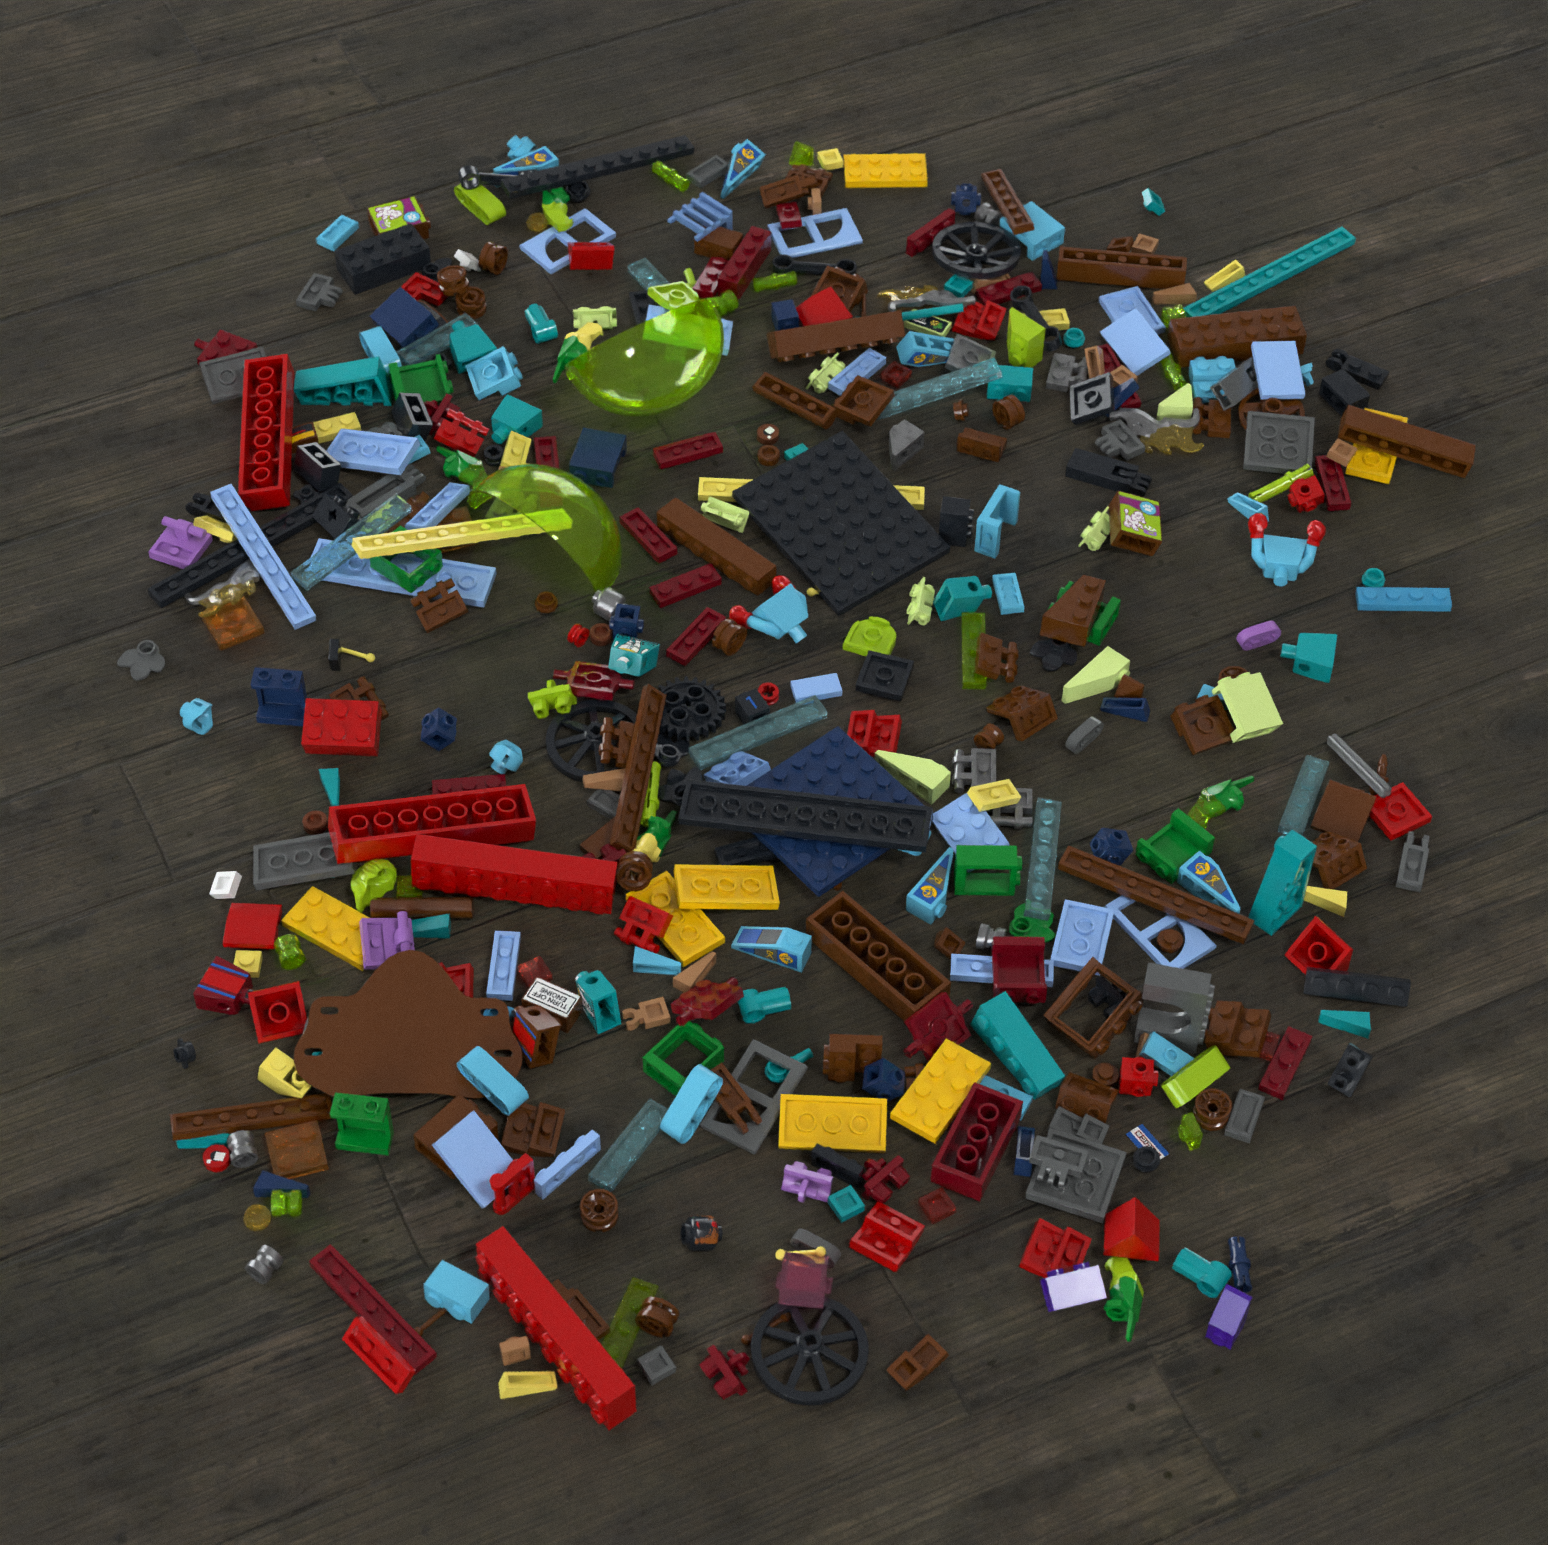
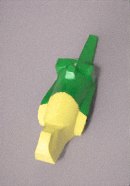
(576, 344)
(656, 837)

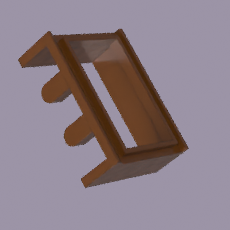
(1112, 1026)

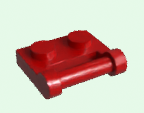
(520, 1182)

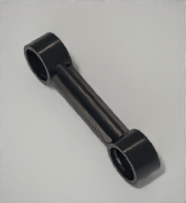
(481, 178)
(809, 267)
(1032, 312)

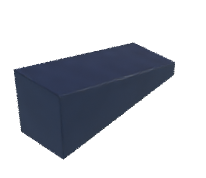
(1048, 276)
(1124, 391)
(1127, 707)
(1024, 1147)
(268, 1182)

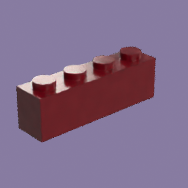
(745, 262)

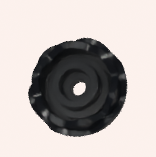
(578, 191)

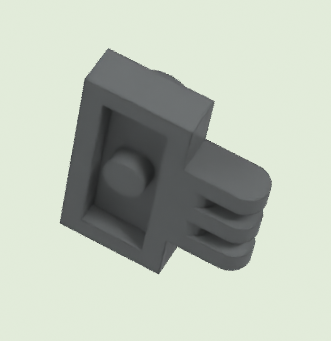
(318, 292)
(1119, 440)
(1057, 1159)

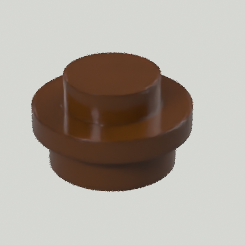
(961, 410)
(546, 602)
(1169, 940)
(1105, 1074)

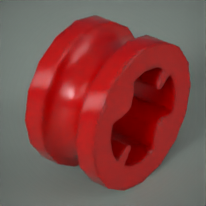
(578, 635)
(771, 688)

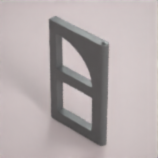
(756, 1134)

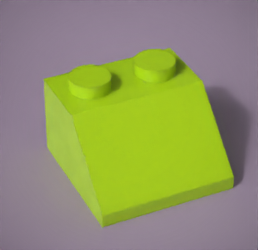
(1024, 340)

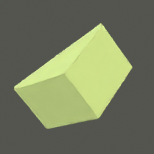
(1177, 405)

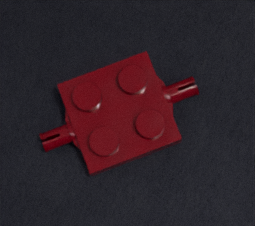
(223, 345)
(593, 680)
(706, 1000)
(935, 1023)

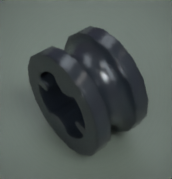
(491, 450)

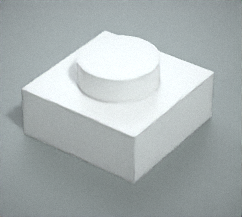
(467, 260)
(225, 885)

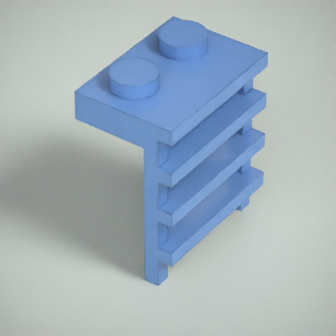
(709, 214)

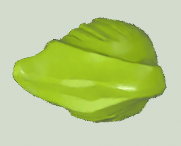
(372, 881)

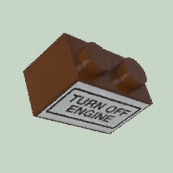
(557, 1001)

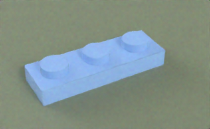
(864, 366)
(503, 965)
(566, 1164)

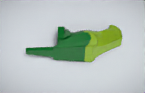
(555, 209)
(1125, 1294)

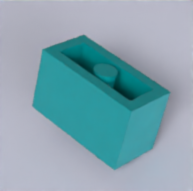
(1014, 381)

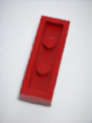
(379, 1355)

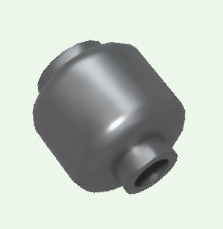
(606, 602)

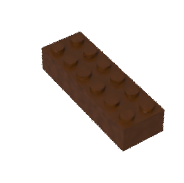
(1233, 333)
(835, 334)
(875, 956)

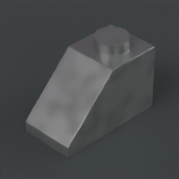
(904, 443)

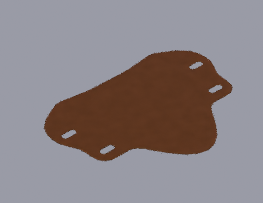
(403, 1034)

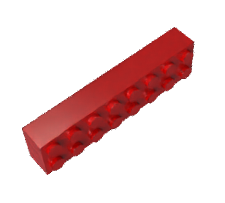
(266, 432)
(391, 826)
(513, 874)
(556, 1329)

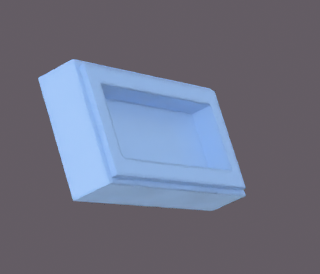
(822, 686)

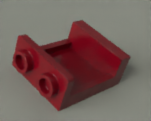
(1019, 968)

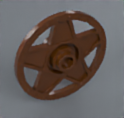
(1270, 405)

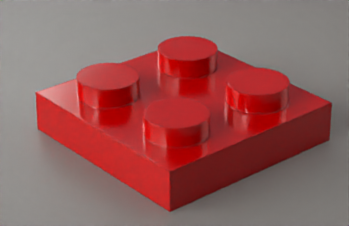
(1399, 812)

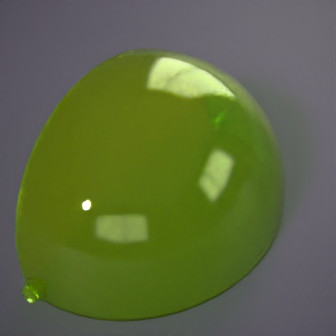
(653, 362)
(564, 510)

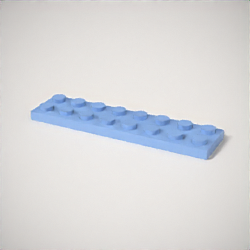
(470, 580)

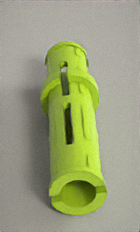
(1281, 484)
(651, 801)

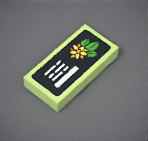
(929, 325)

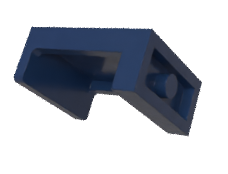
(404, 318)
(597, 456)
(279, 696)

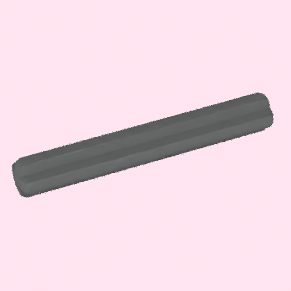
(1371, 777)

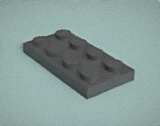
(296, 861)

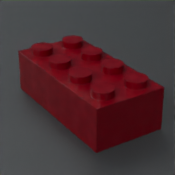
(976, 1141)

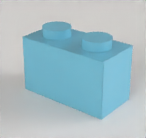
(456, 1291)

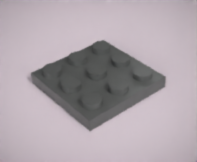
(1278, 442)
(1084, 1195)

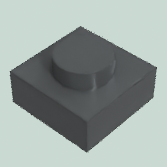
(656, 1365)

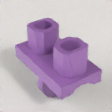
(807, 1183)

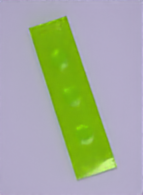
(971, 626)
(623, 1327)

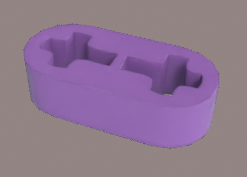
(1258, 635)

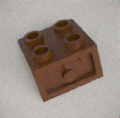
(1026, 709)
(1337, 859)

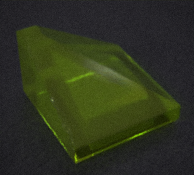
(801, 154)

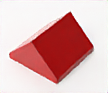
(590, 255)
(1319, 948)
(278, 1011)
(1132, 1232)

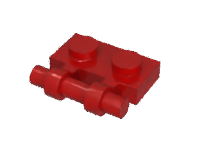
(459, 438)
(647, 917)

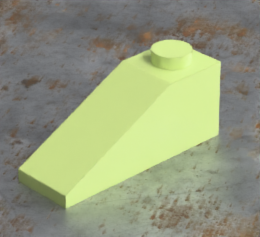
(1097, 676)
(916, 774)

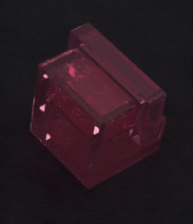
(804, 1280)

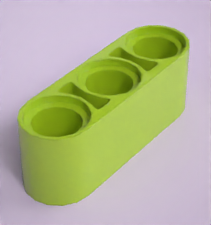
(481, 203)
(1195, 1076)

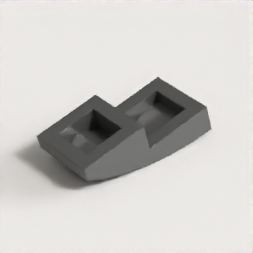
(1085, 1127)

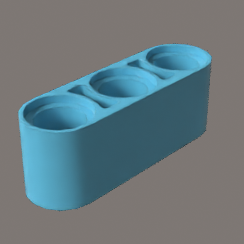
(378, 345)
(492, 1080)
(691, 1104)

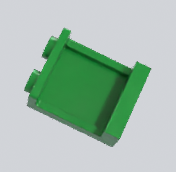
(423, 378)
(1105, 618)
(1174, 845)
(362, 1123)

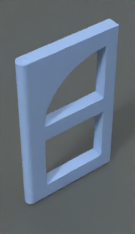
(846, 237)
(536, 246)
(1195, 940)

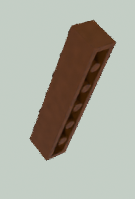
(1121, 268)
(1406, 441)
(716, 546)

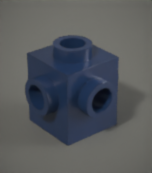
(965, 191)
(626, 621)
(438, 729)
(1111, 845)
(883, 1080)

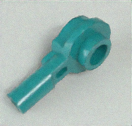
(778, 1074)

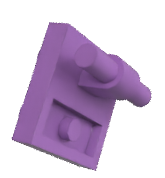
(180, 543)
(385, 938)

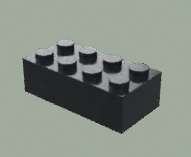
(382, 258)

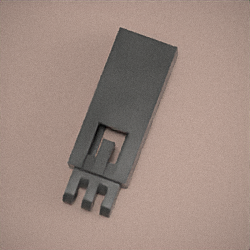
(1236, 384)
(377, 493)

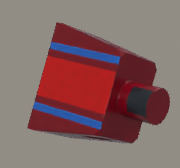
(223, 988)

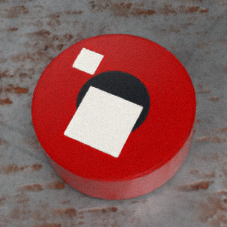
(216, 1158)

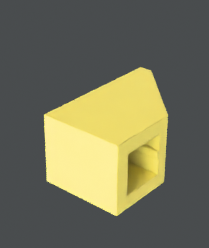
(281, 1076)

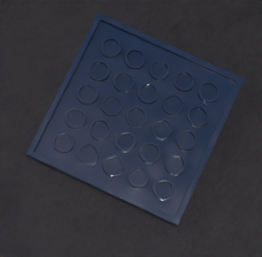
(834, 768)

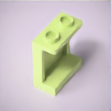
(1249, 705)

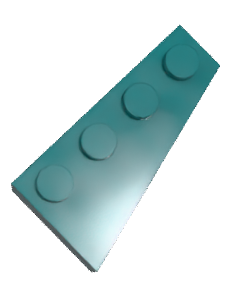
(345, 383)
(1284, 882)
(1017, 1045)

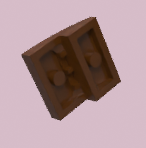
(1343, 811)
(533, 1130)

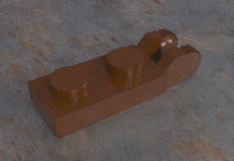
(734, 1099)

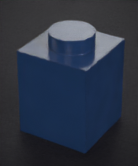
(784, 315)

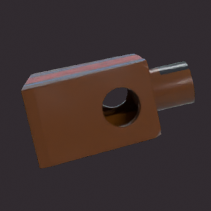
(536, 1034)

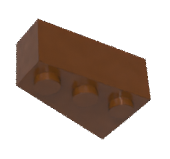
(1074, 612)

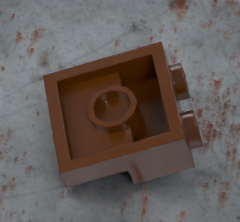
(847, 286)
(863, 401)
(1203, 724)
(1237, 1029)
(849, 1055)

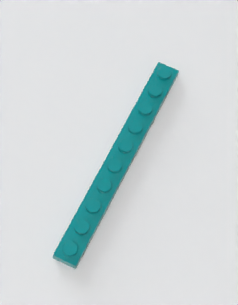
(1271, 274)

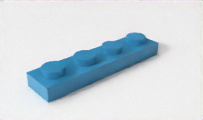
(1403, 599)

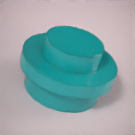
(1074, 337)
(1373, 578)

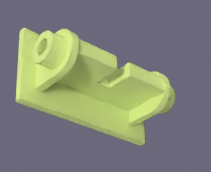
(604, 316)
(830, 368)
(725, 514)
(1092, 535)
(921, 597)

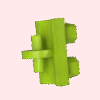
(552, 697)

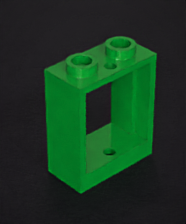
(410, 582)
(986, 858)
(663, 1073)

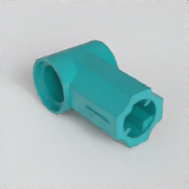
(541, 326)
(757, 1005)
(1208, 1276)

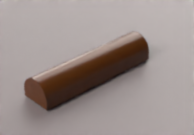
(795, 400)
(422, 907)

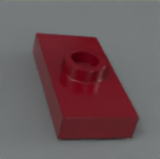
(789, 215)

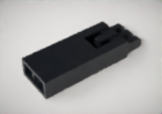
(1107, 473)

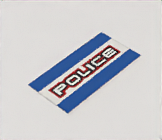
(1142, 1137)

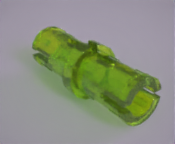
(663, 171)
(774, 281)
(1173, 372)

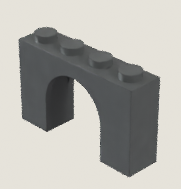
(1185, 990)

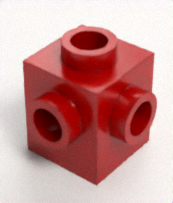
(1305, 494)
(1137, 1076)

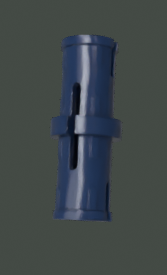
(1239, 1264)

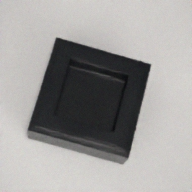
(335, 654)

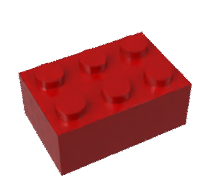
(341, 727)

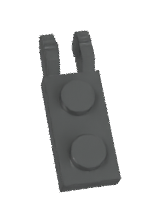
(1413, 864)

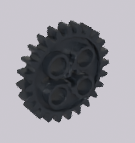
(691, 709)

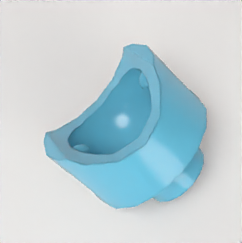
(519, 147)
(197, 714)
(501, 763)

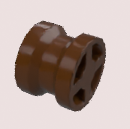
(989, 737)

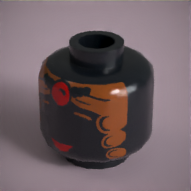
(700, 1233)

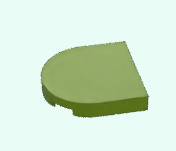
(672, 295)
(872, 635)

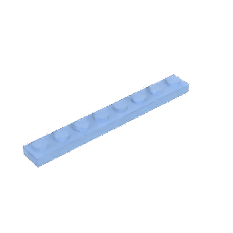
(263, 556)

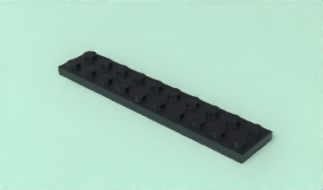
(806, 815)

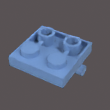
(738, 770)

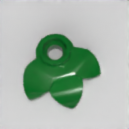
(1031, 926)

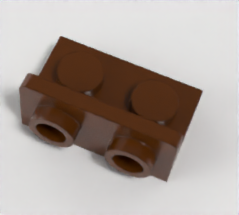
(981, 444)
(1086, 1097)

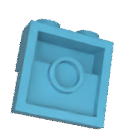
(494, 373)
(1205, 373)

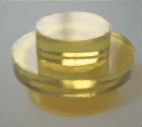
(537, 222)
(257, 1217)

